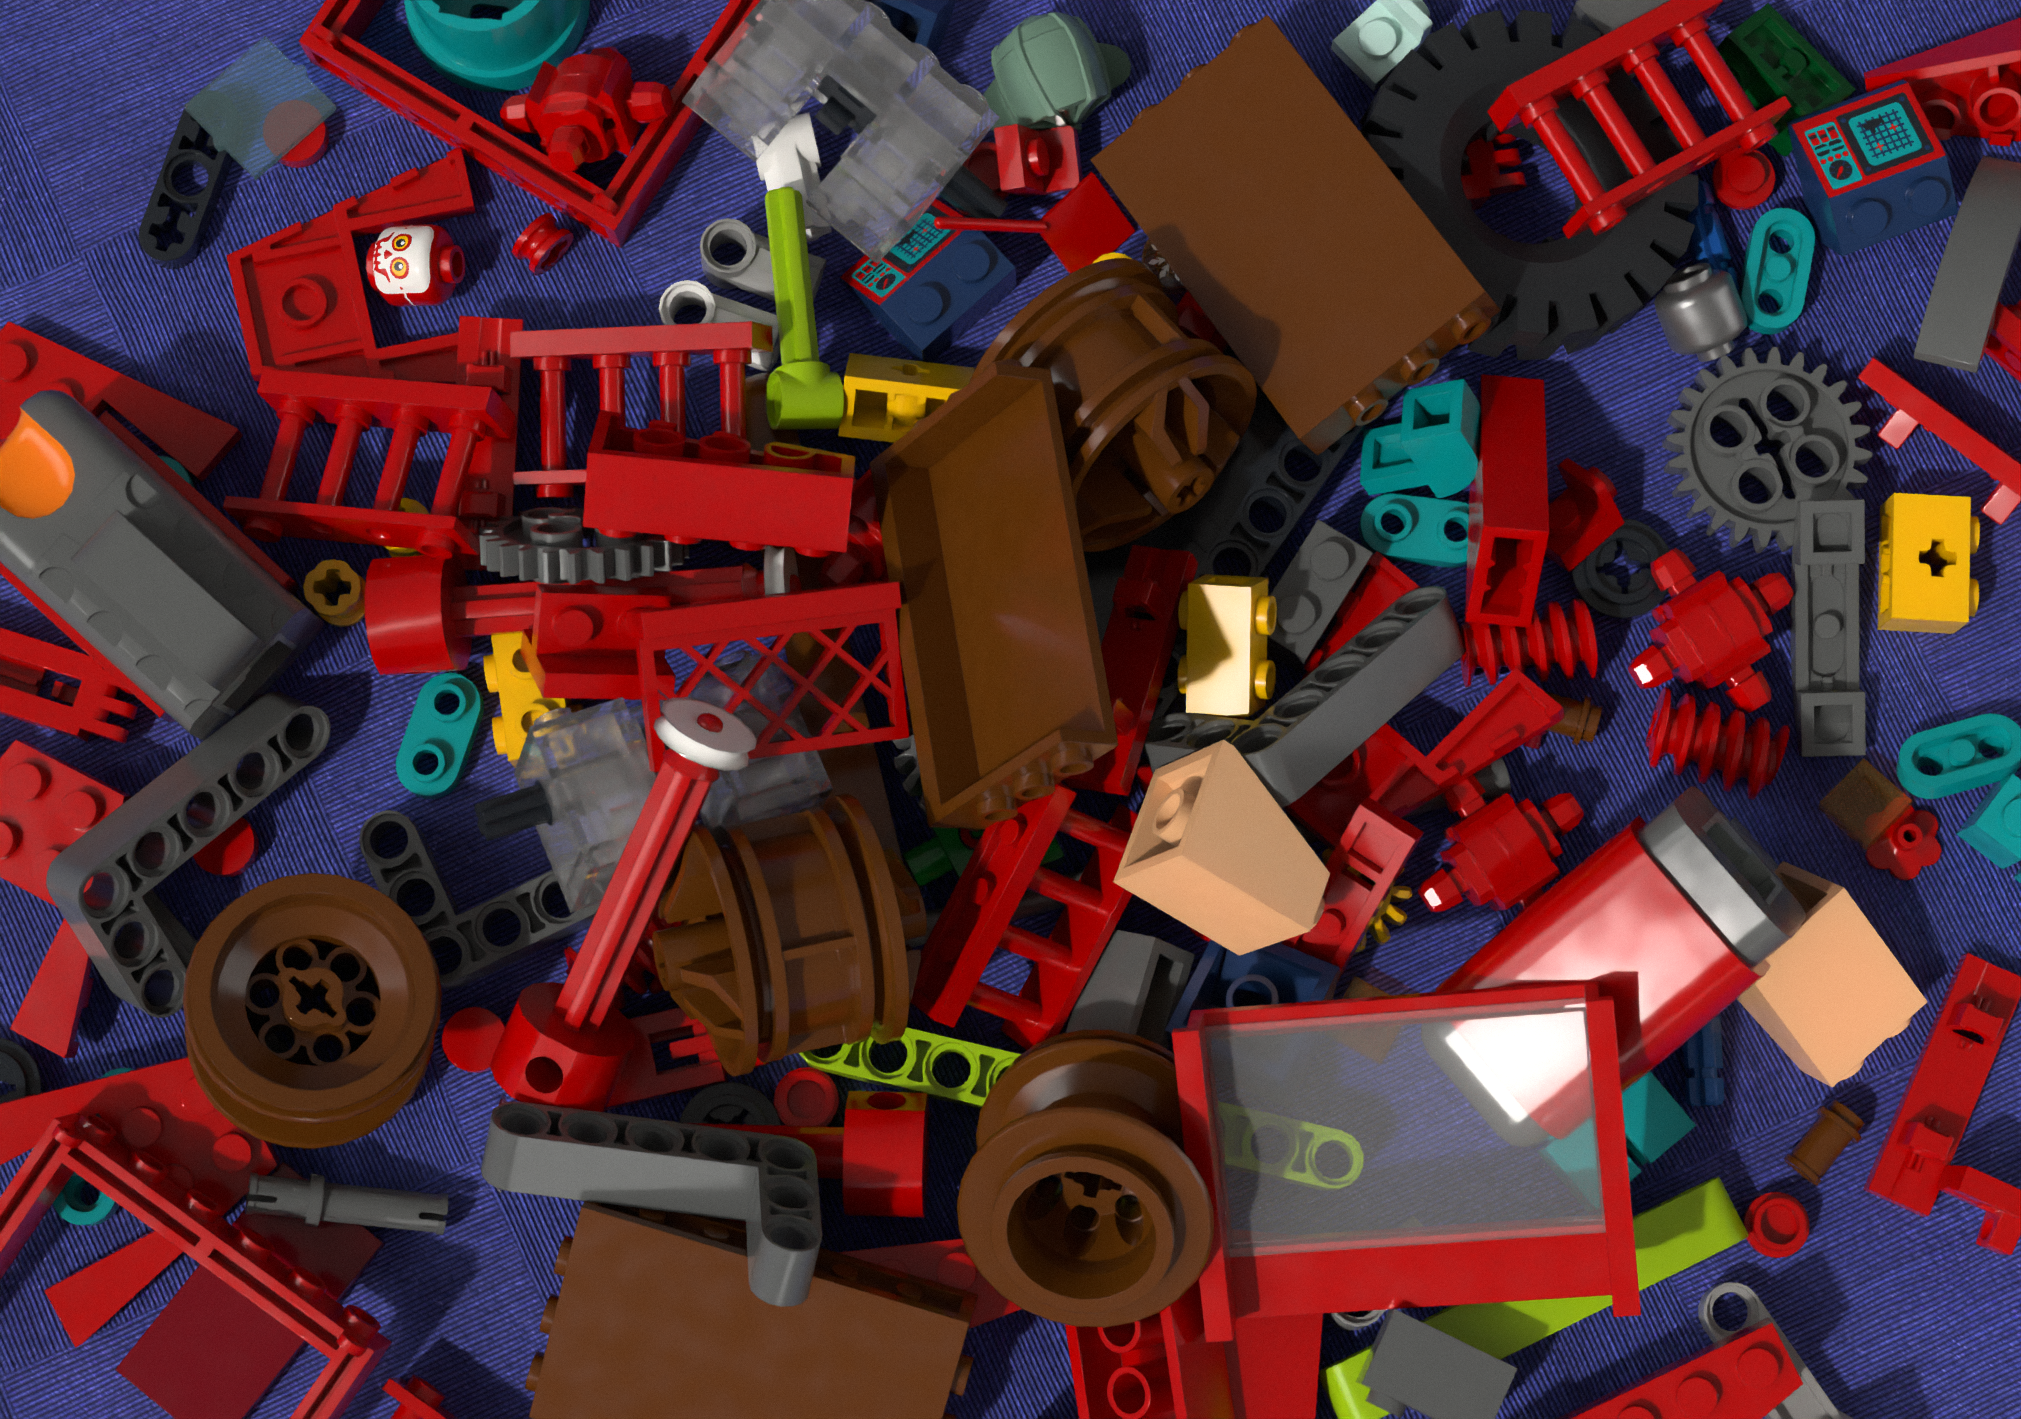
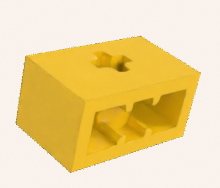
(892, 394)
(1906, 590)

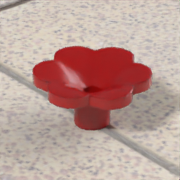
(1903, 857)

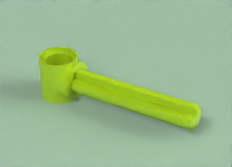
(803, 388)

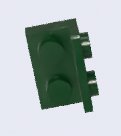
(1778, 62)

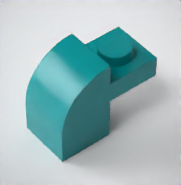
(1430, 446)

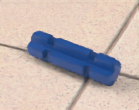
(1708, 239)
(1703, 1057)

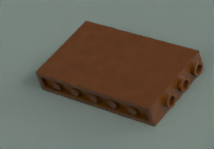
(1294, 236)
(992, 600)
(667, 1328)

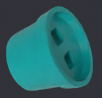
(495, 52)

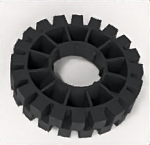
(1551, 289)

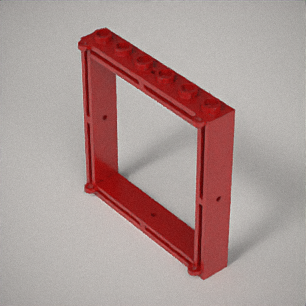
(610, 213)
(193, 1225)

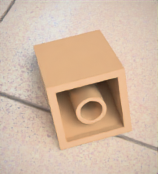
(1222, 854)
(1831, 985)

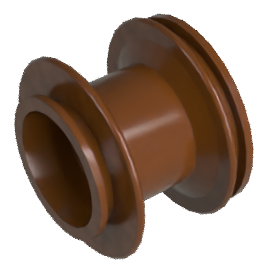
(294, 1094)
(1107, 1125)

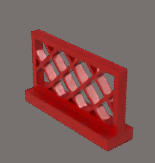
(782, 616)

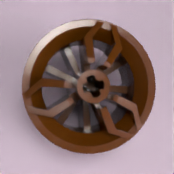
(1135, 398)
(791, 934)

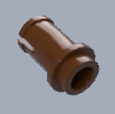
(1580, 718)
(1825, 1141)

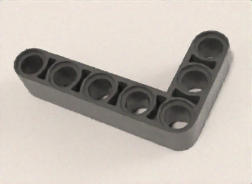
(1333, 705)
(171, 839)
(471, 928)
(671, 1169)

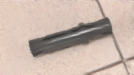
(345, 1203)

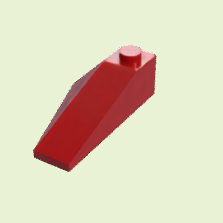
(1966, 84)

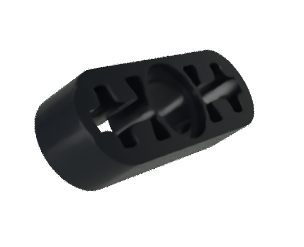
(162, 218)

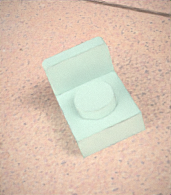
(1382, 38)

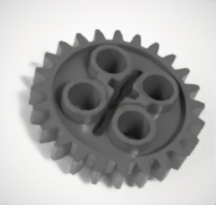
(1714, 471)
(549, 549)

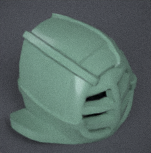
(1053, 73)

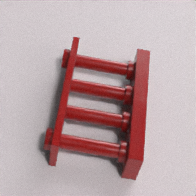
(1586, 76)
(611, 354)
(354, 407)
(986, 899)

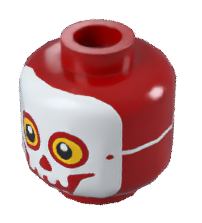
(415, 265)

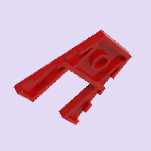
(305, 291)
(37, 364)
(1386, 763)
(41, 814)
(154, 1112)

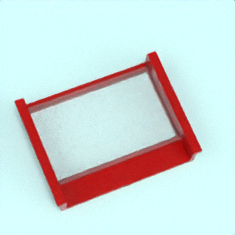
(1409, 1152)

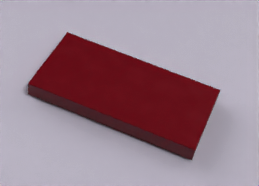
(220, 1351)

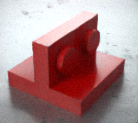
(584, 642)

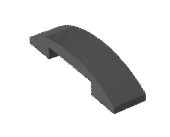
(1973, 268)
(1826, 627)

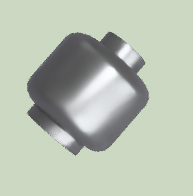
(1700, 312)

